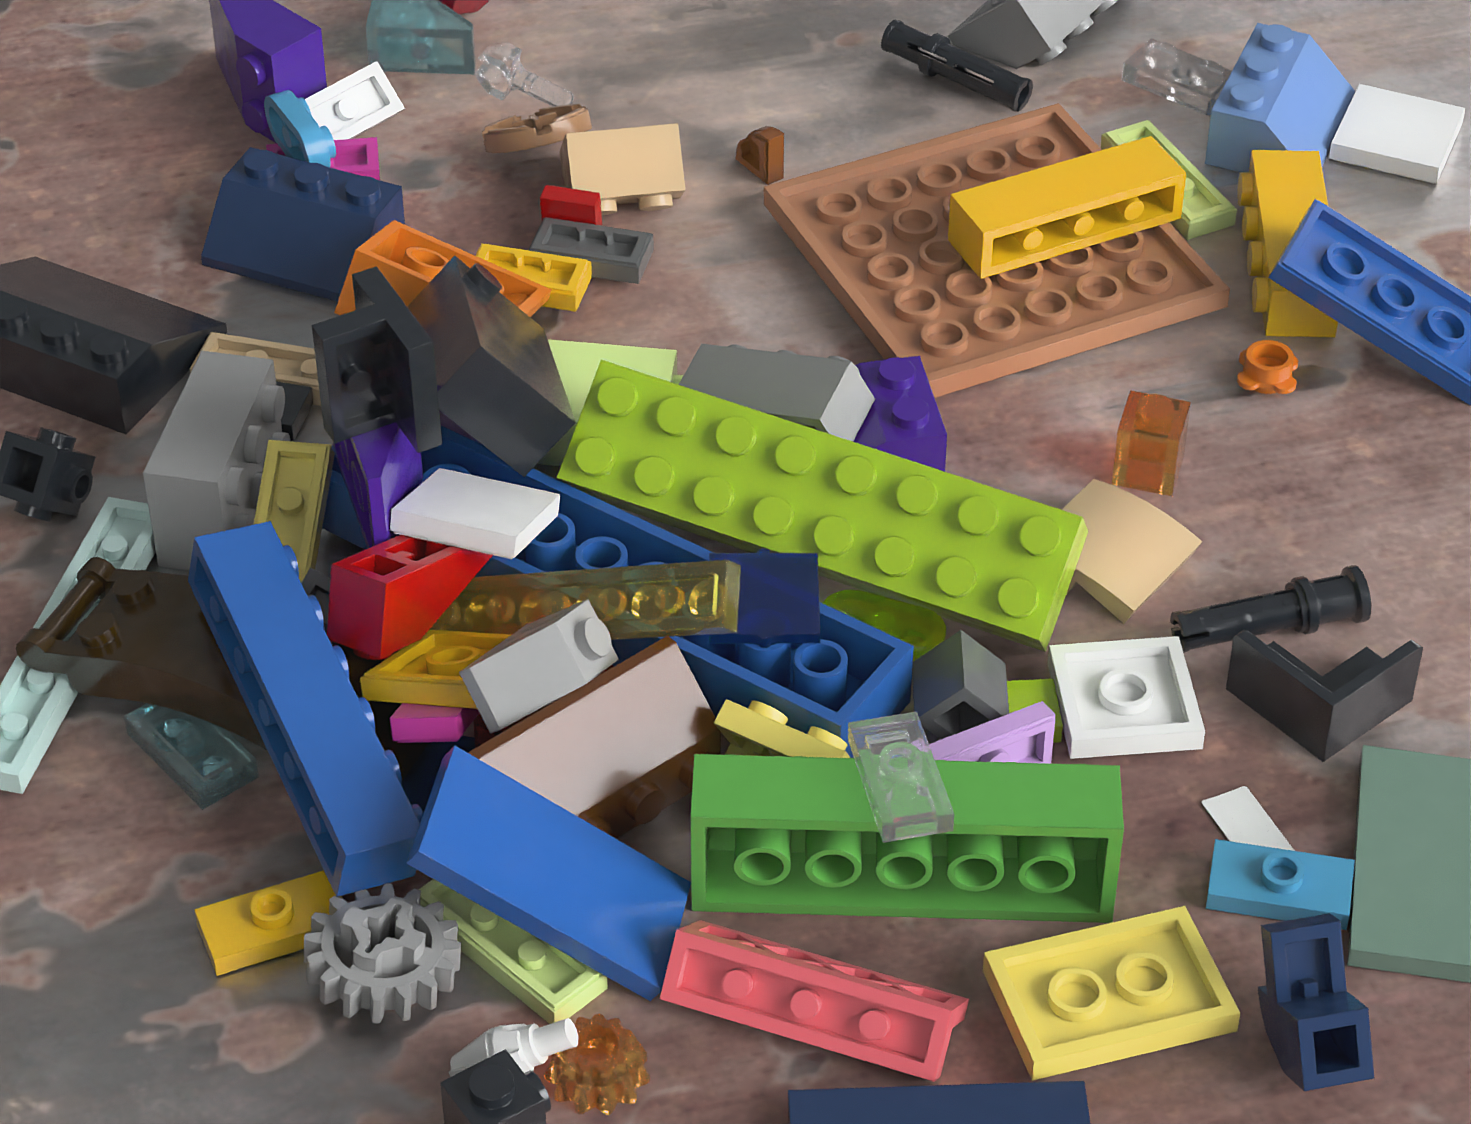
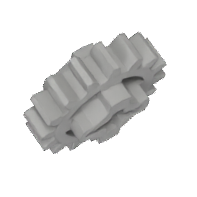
(387, 953)

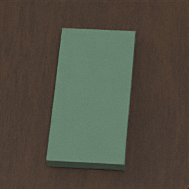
(1412, 865)

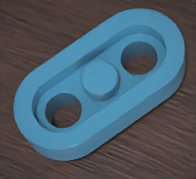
(297, 130)

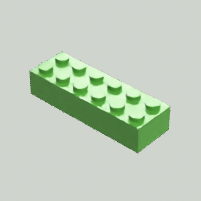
(807, 842)

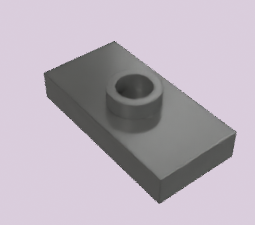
(612, 251)

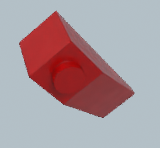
(395, 593)

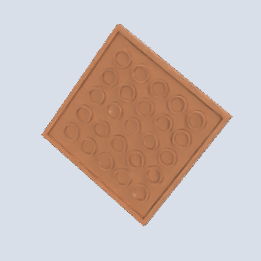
(886, 256)

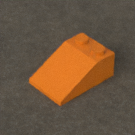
(414, 258)

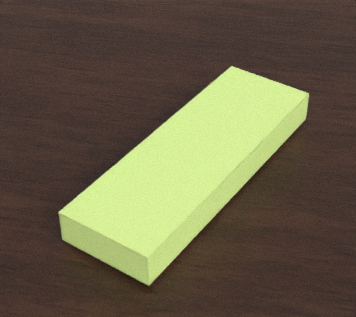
(1203, 204)
(525, 965)

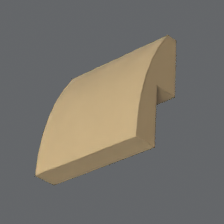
(1127, 548)

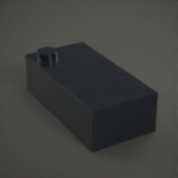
(493, 366)

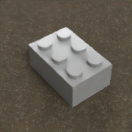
(212, 453)

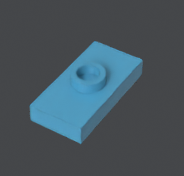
(1278, 882)

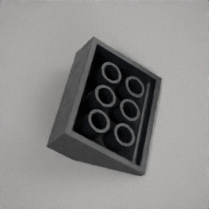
(92, 343)

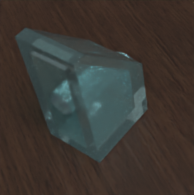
(419, 37)

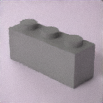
(794, 387)

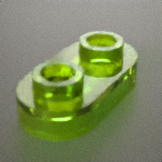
(900, 619)

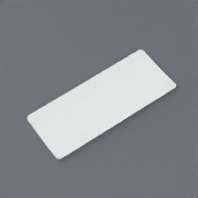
(1244, 819)

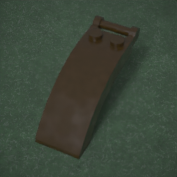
(157, 649)

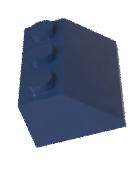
(295, 221)

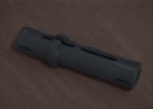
(907, 41)

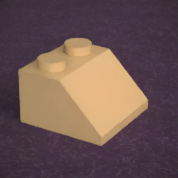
(626, 165)

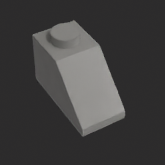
(539, 665)

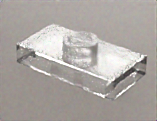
(900, 777)

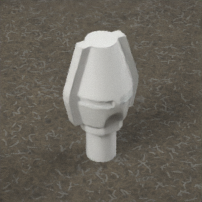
(525, 1044)

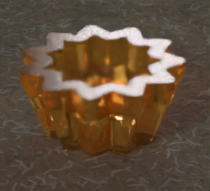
(600, 1068)

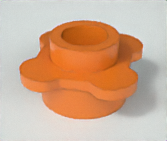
(1268, 368)

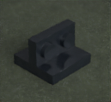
(377, 367)

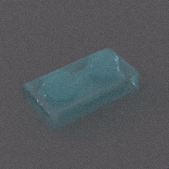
(192, 752)

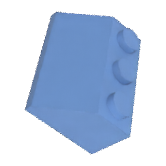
(1277, 99)

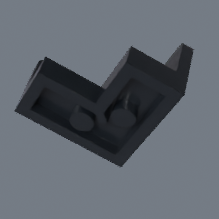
(1317, 709)

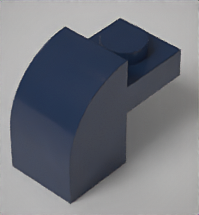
(1305, 1006)

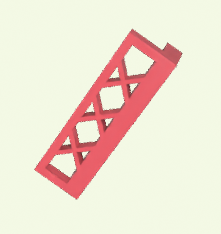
(812, 998)

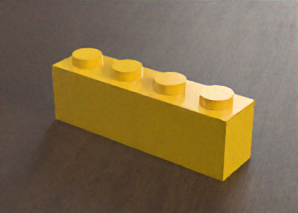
(1275, 200)
(1066, 206)

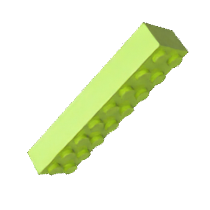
(799, 490)

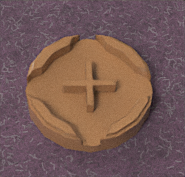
(538, 130)

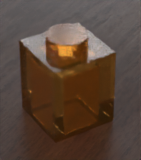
(1151, 443)

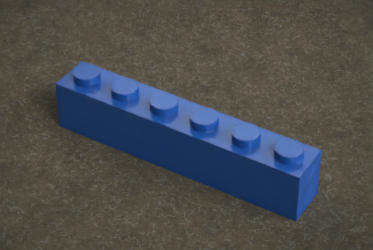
(305, 707)

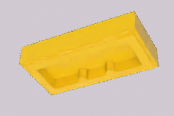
(563, 274)
(262, 922)

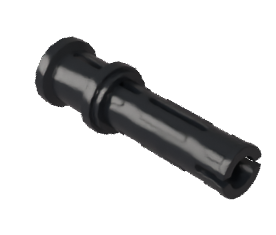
(1298, 606)

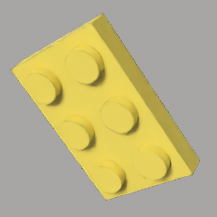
(1110, 992)

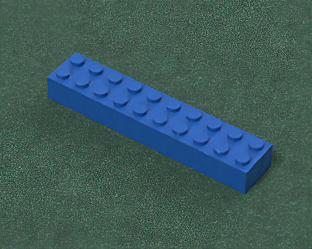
(825, 684)

